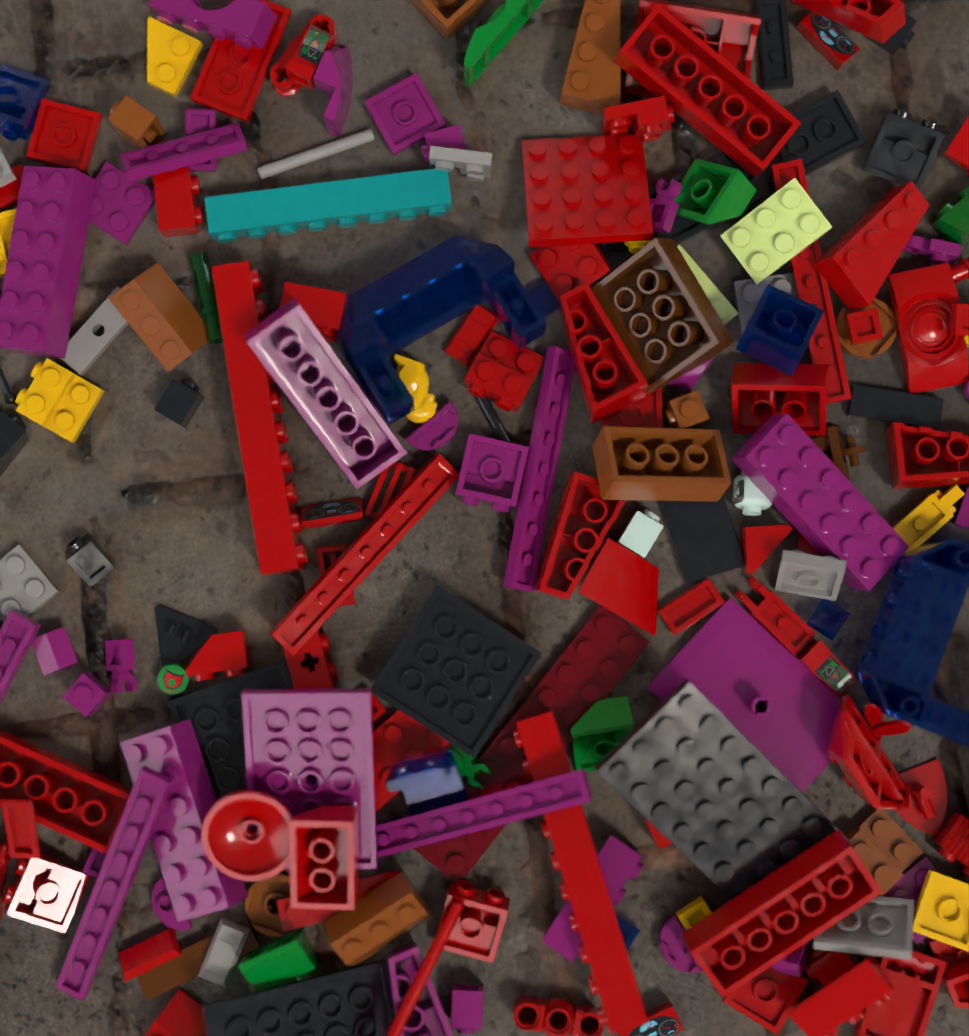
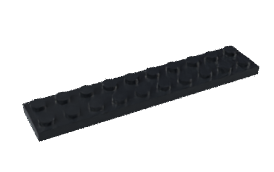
(822, 137)

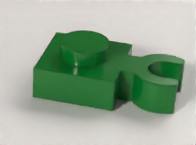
(468, 767)

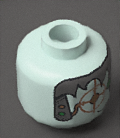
(748, 496)

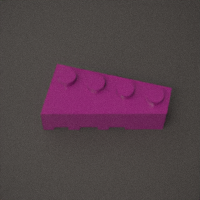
(427, 1015)

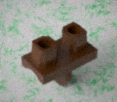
(833, 442)

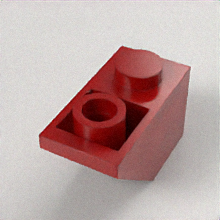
(221, 653)

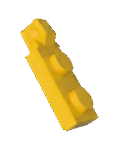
(928, 517)

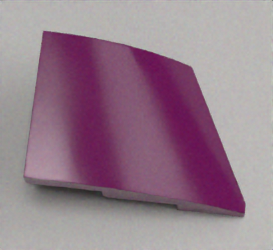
(336, 79)

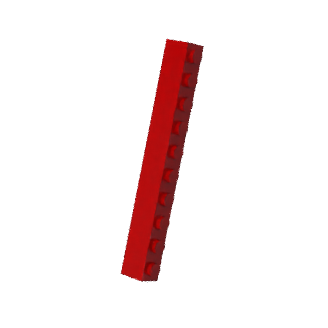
(583, 882)

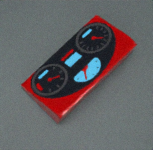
(827, 39)
(332, 513)
(661, 1022)

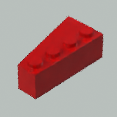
(869, 250)
(600, 357)
(926, 457)
(575, 535)

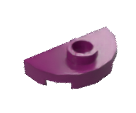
(435, 431)
(164, 909)
(674, 947)

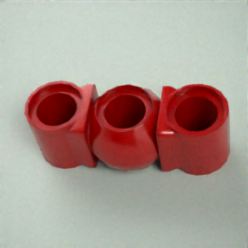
(541, 1020)

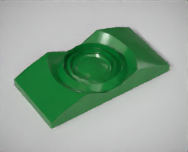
(495, 35)

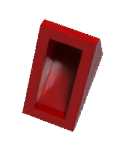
(759, 543)

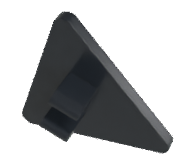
(180, 634)

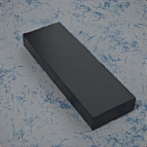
(774, 45)
(895, 407)

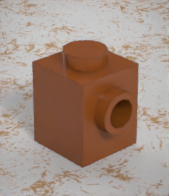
(686, 411)

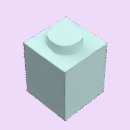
(641, 532)

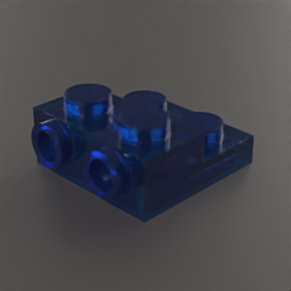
(19, 102)

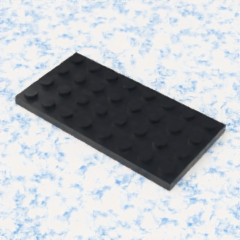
(713, 792)

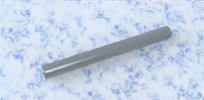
(316, 153)

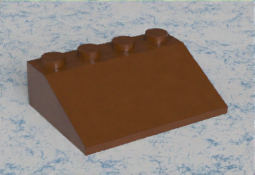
(662, 313)

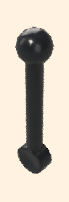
(10, 397)

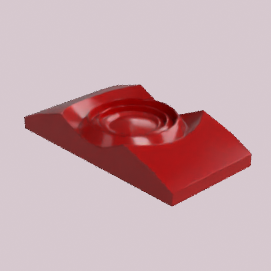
(923, 327)
(912, 998)

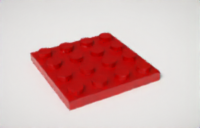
(586, 190)

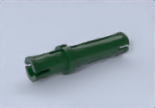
(207, 296)

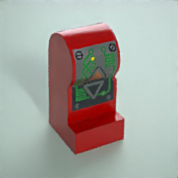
(309, 55)
(826, 667)

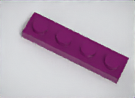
(183, 152)

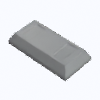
(224, 952)

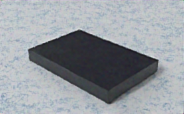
(703, 537)

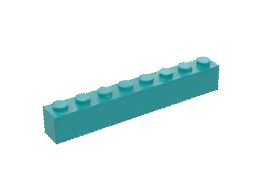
(328, 204)

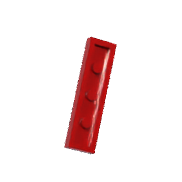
(297, 918)

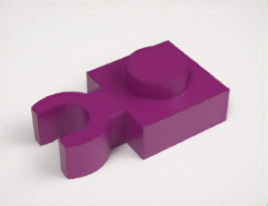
(664, 207)
(937, 250)

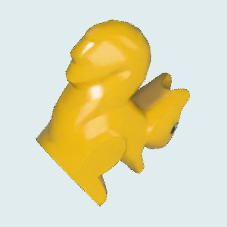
(417, 382)

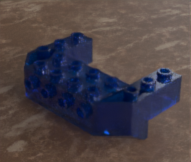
(422, 299)
(913, 636)

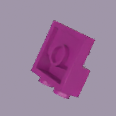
(491, 473)

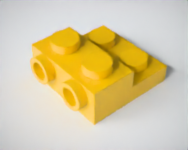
(58, 399)

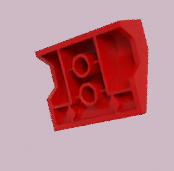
(725, 31)

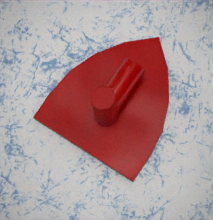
(926, 797)

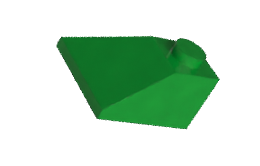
(713, 193)
(600, 731)

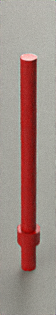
(425, 970)

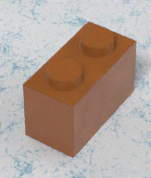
(136, 124)

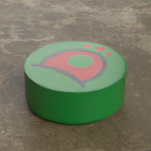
(172, 678)

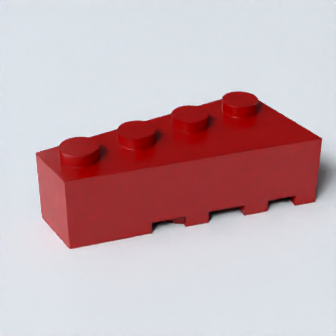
(868, 17)

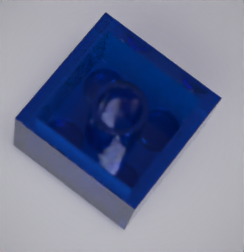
(780, 329)

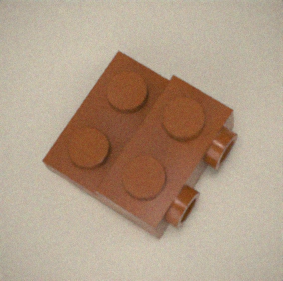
(883, 848)

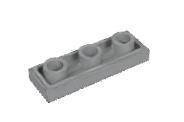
(85, 345)

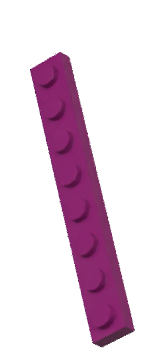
(540, 470)
(483, 812)
(113, 882)

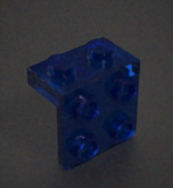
(428, 782)

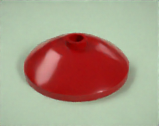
(242, 850)

